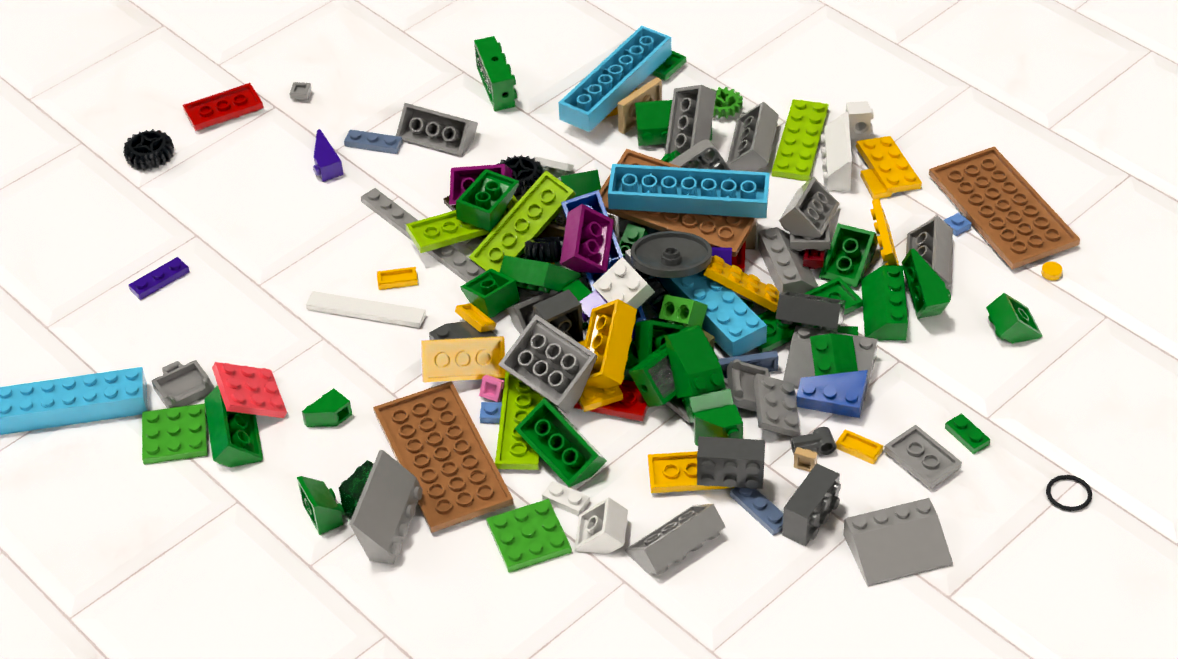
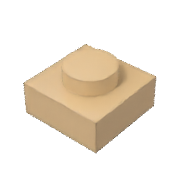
(805, 459)

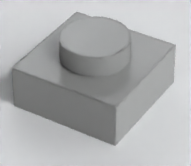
(300, 90)

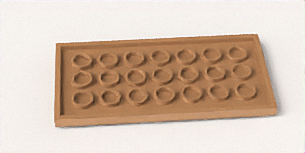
(1004, 207)
(715, 229)
(445, 453)

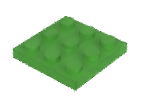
(174, 434)
(528, 535)

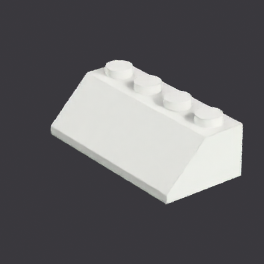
(837, 154)

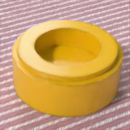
(1051, 270)

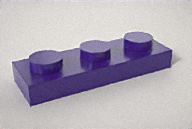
(158, 278)

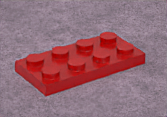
(223, 106)
(631, 407)

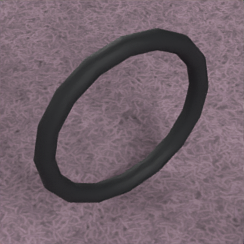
(1063, 507)

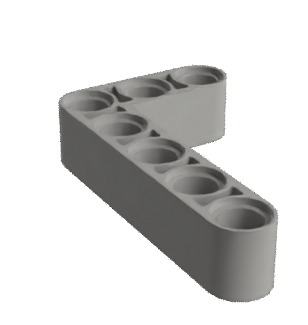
(701, 158)

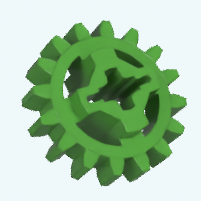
(727, 102)

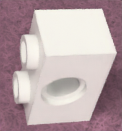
(859, 120)

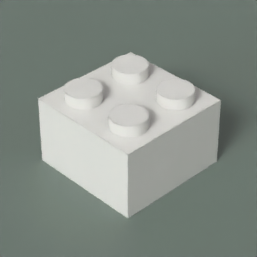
(623, 284)

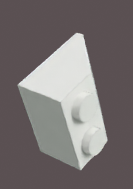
(601, 528)

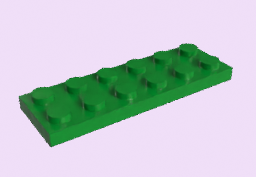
(782, 333)

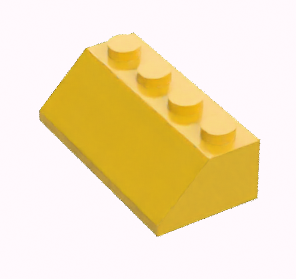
(610, 339)

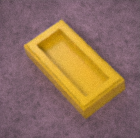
(873, 185)
(397, 278)
(475, 317)
(859, 446)

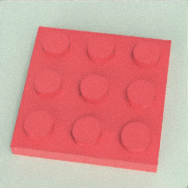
(249, 390)

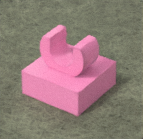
(491, 388)

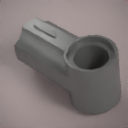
(819, 441)

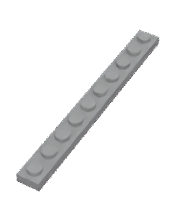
(398, 218)

